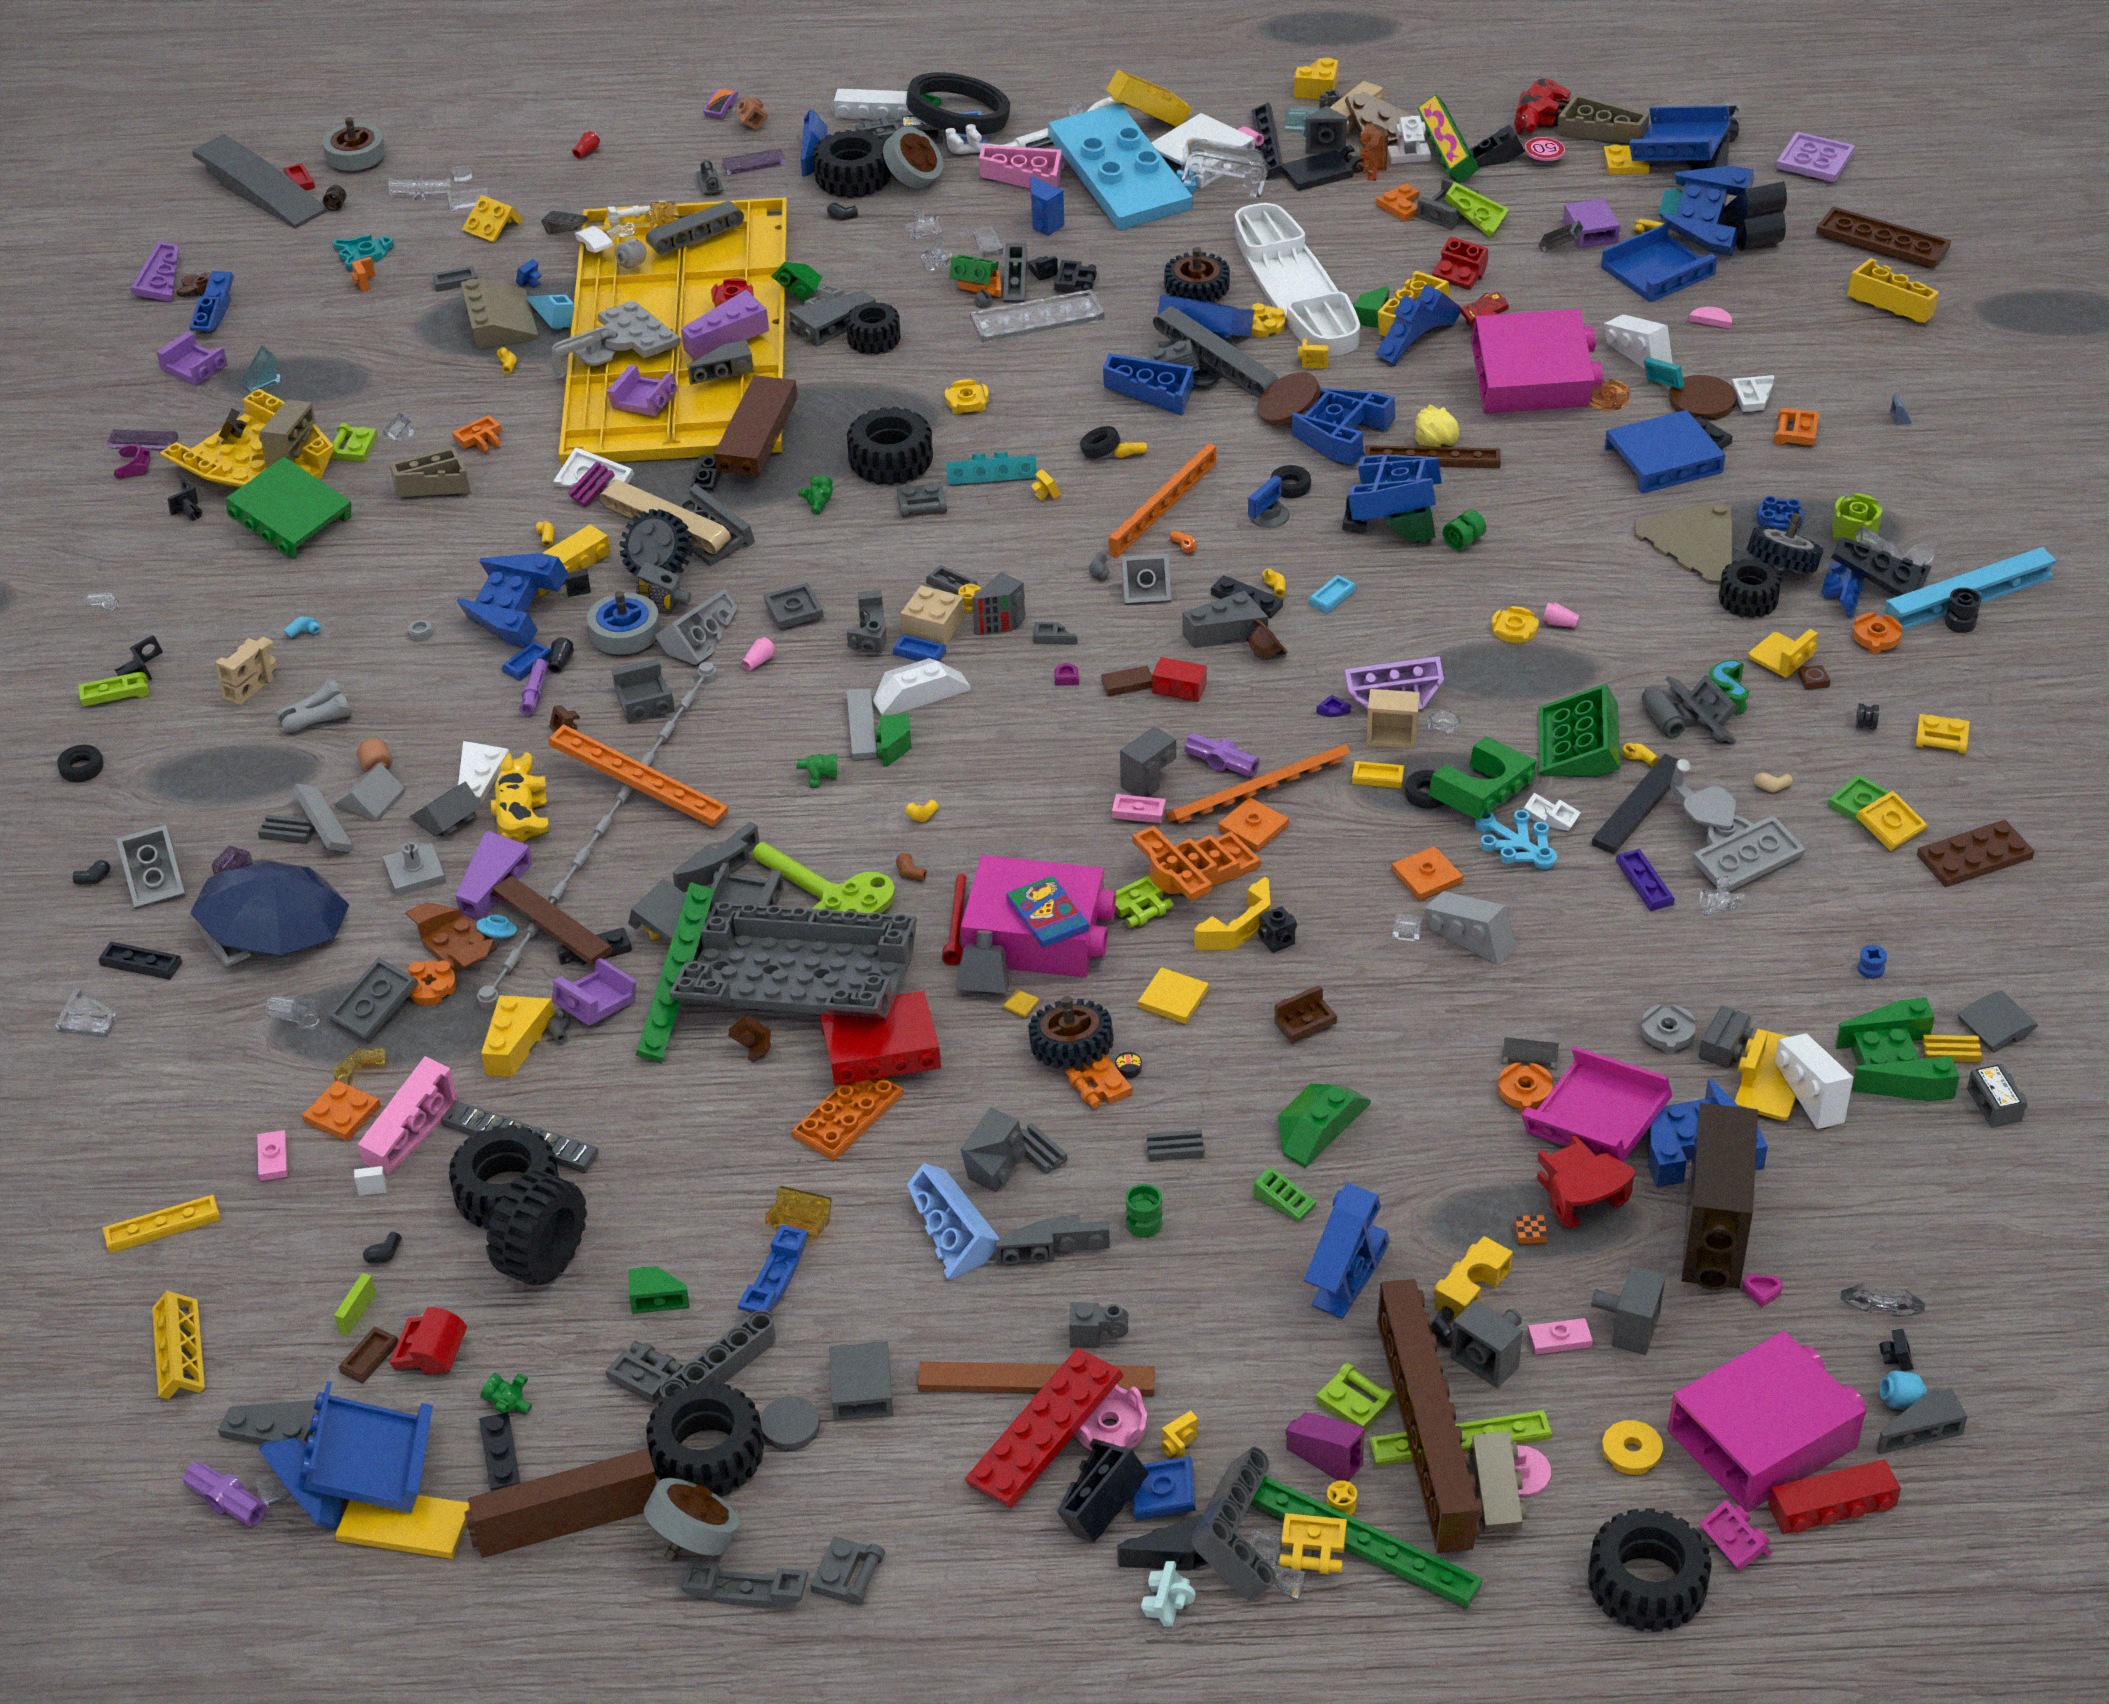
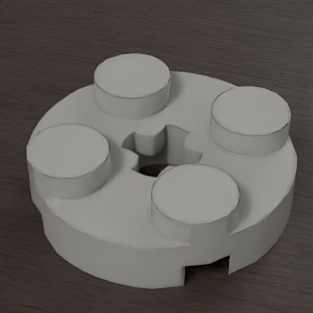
(1668, 1039)

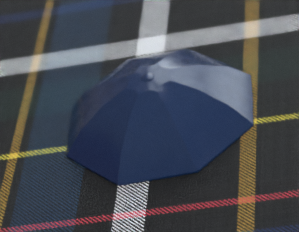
(270, 908)

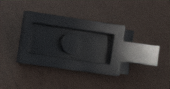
(615, 938)

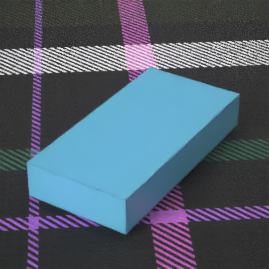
(1332, 594)

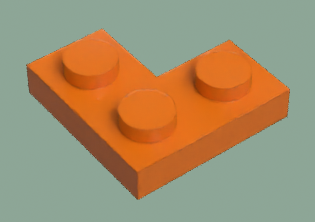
(1399, 202)

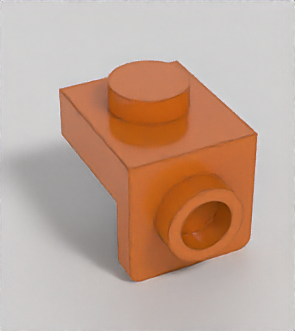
(362, 271)

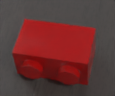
(1179, 679)

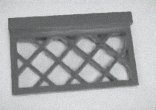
(708, 506)

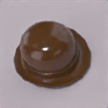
(1264, 642)

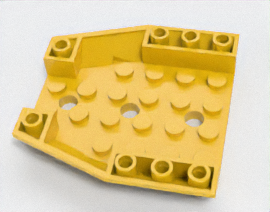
(241, 459)

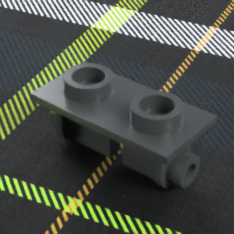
(709, 178)

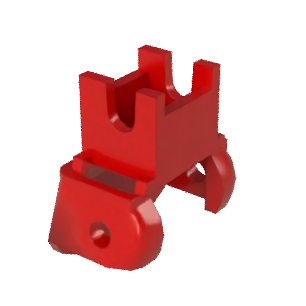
(1582, 1178)

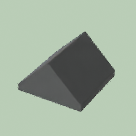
(1325, 131)

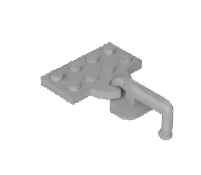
(622, 329)
(1735, 844)

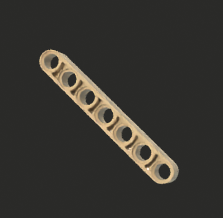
(631, 501)

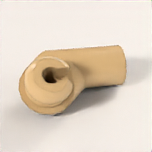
(1771, 783)

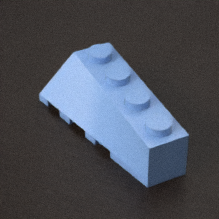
(957, 1227)

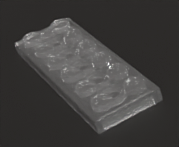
(1037, 316)

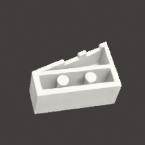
(1638, 339)
(1815, 1079)

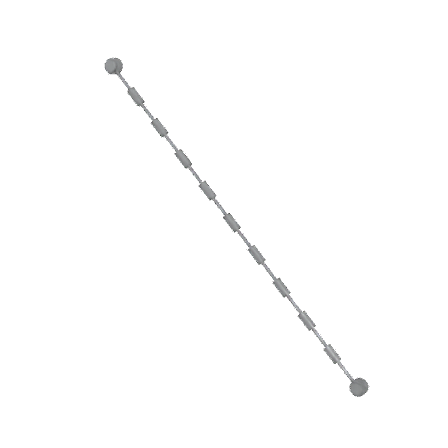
(488, 995)

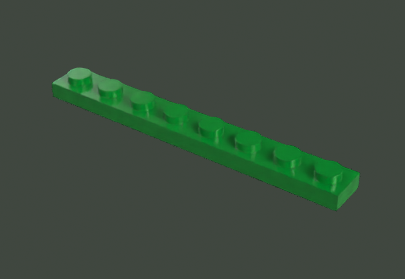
(681, 950)
(1375, 1544)

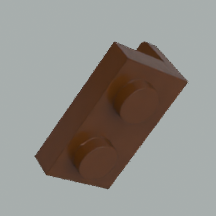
(1304, 1014)

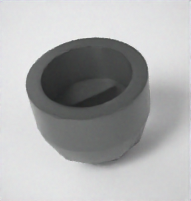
(983, 299)

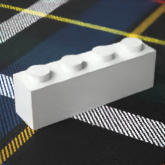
(870, 104)

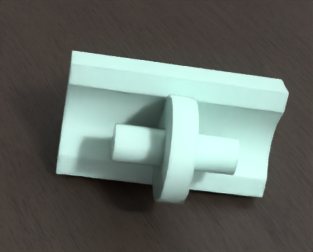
(1172, 1594)

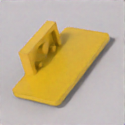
(1762, 1082)

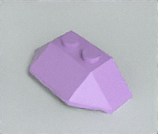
(1411, 676)

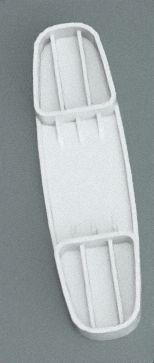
(1295, 279)

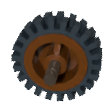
(1197, 276)
(1071, 1033)

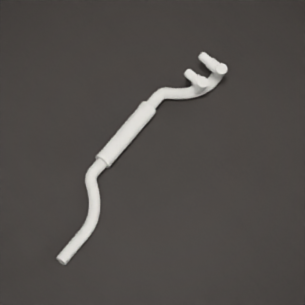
(1033, 140)

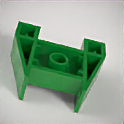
(1888, 1057)

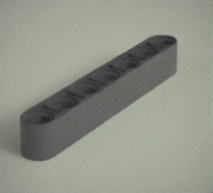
(1215, 351)

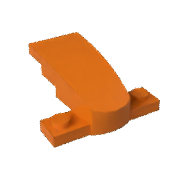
(1193, 865)

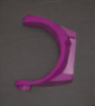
(137, 465)

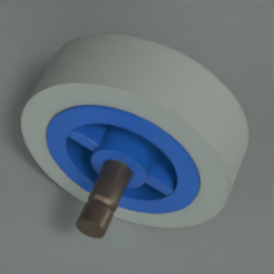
(623, 623)

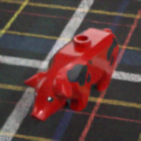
(1538, 103)

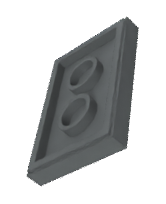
(373, 999)

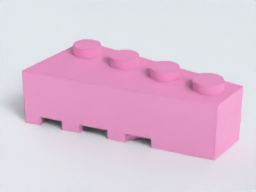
(1018, 164)

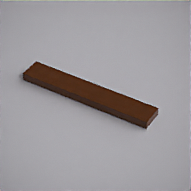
(1447, 456)
(551, 920)

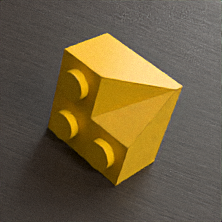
(1316, 79)

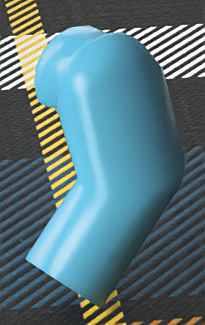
(303, 624)

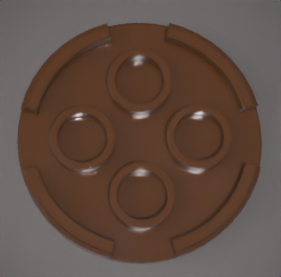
(1288, 395)
(1703, 397)

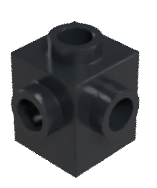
(1277, 929)

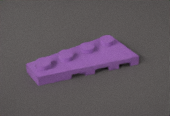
(158, 273)

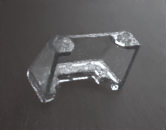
(1226, 159)

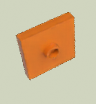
(1254, 823)
(1427, 873)

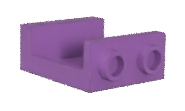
(190, 360)
(640, 393)
(595, 994)

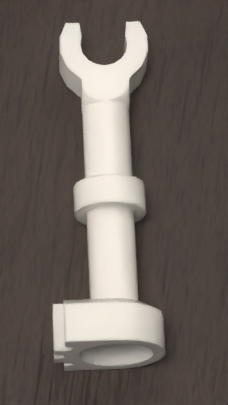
(614, 214)

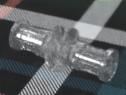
(419, 186)

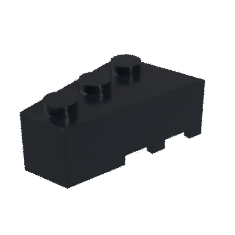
(1101, 1490)

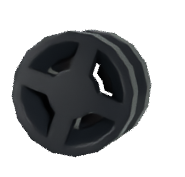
(1867, 716)

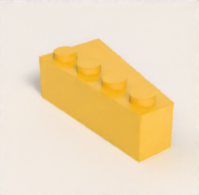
(1412, 289)

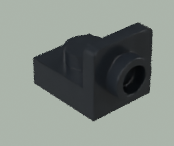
(1044, 267)

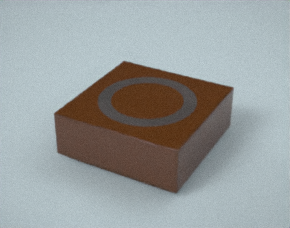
(1814, 677)

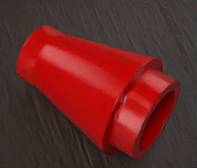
(586, 144)

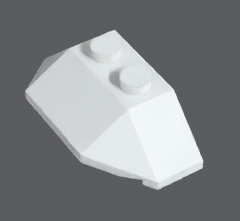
(917, 686)

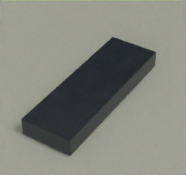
(140, 960)

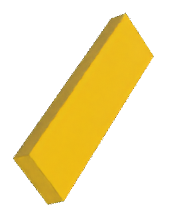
(161, 1224)

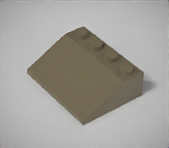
(497, 313)

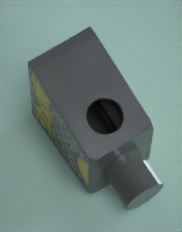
(661, 588)

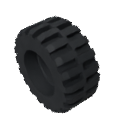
(850, 163)
(889, 445)
(489, 1155)
(536, 1227)
(706, 1409)
(1641, 1601)

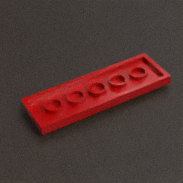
(1044, 1427)

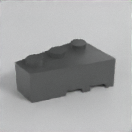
(1222, 620)

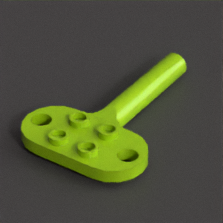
(853, 895)

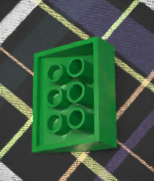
(1580, 734)

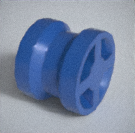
(1872, 961)

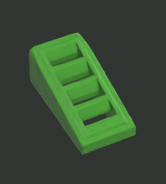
(1272, 1181)

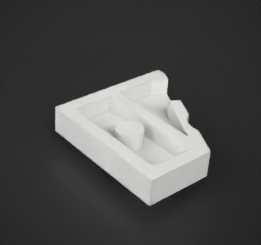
(1753, 392)

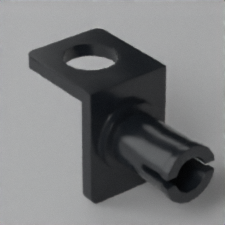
(185, 500)
(137, 664)

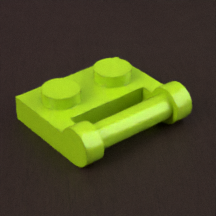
(358, 445)
(1351, 1405)

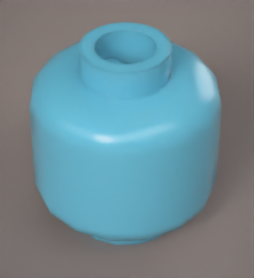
(1901, 1389)

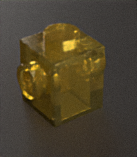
(661, 213)

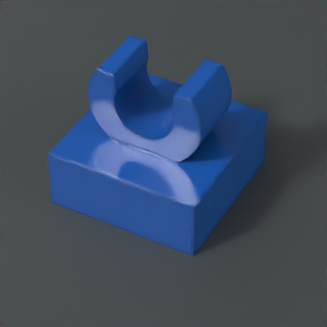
(528, 274)

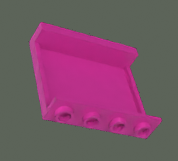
(1601, 1104)

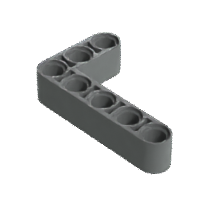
(1216, 1532)

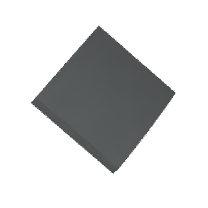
(1997, 1020)

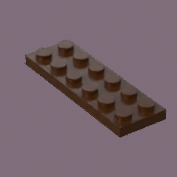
(1883, 237)

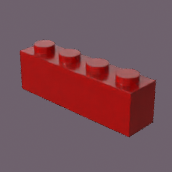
(1834, 1496)

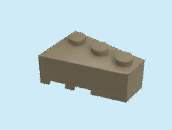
(430, 474)

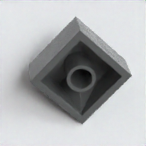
(1143, 760)
(993, 1149)

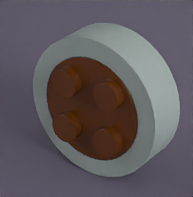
(353, 146)
(912, 157)
(690, 1518)

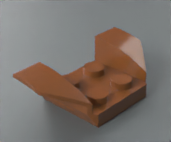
(450, 935)

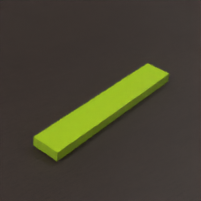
(1522, 1428)

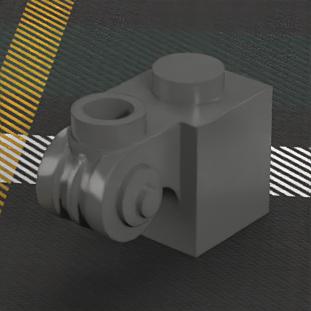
(1090, 1320)

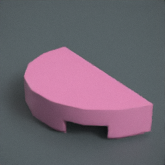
(1711, 316)

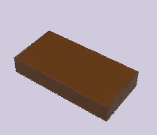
(1127, 680)
(368, 1355)

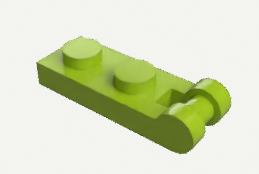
(114, 689)

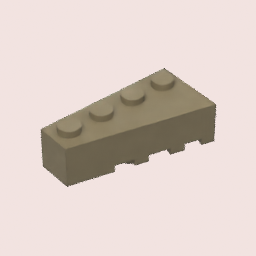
(1601, 121)

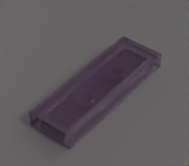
(753, 161)
(147, 439)

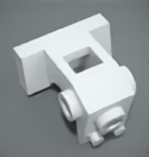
(1409, 133)

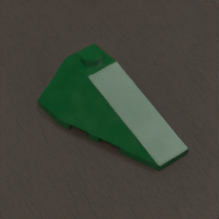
(1413, 524)

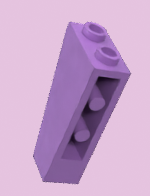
(492, 864)

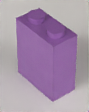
(1598, 222)

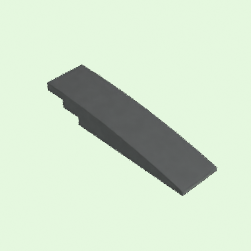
(258, 181)

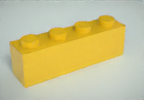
(580, 550)

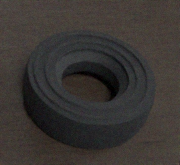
(1092, 449)
(1293, 472)
(84, 772)
(1416, 796)

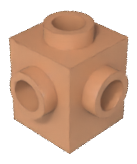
(751, 112)

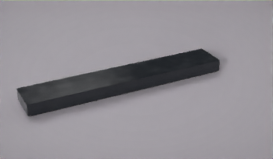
(1265, 125)
(1636, 806)

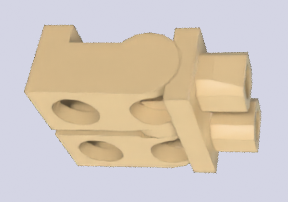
(246, 670)

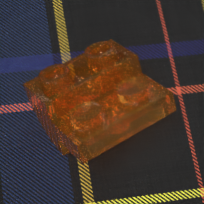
(1374, 149)

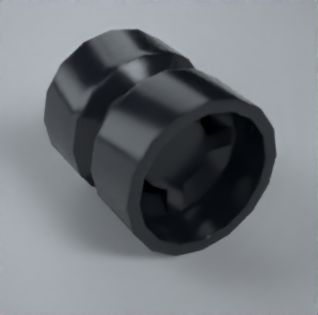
(1963, 610)

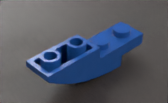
(214, 303)

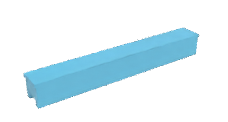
(1989, 581)

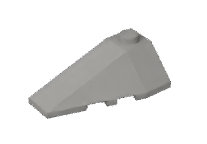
(697, 632)

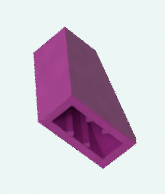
(1327, 1444)

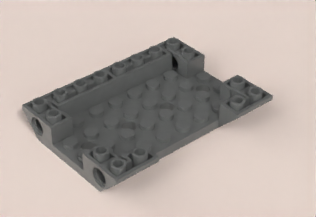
(780, 954)

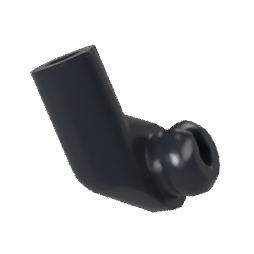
(840, 212)
(383, 1251)

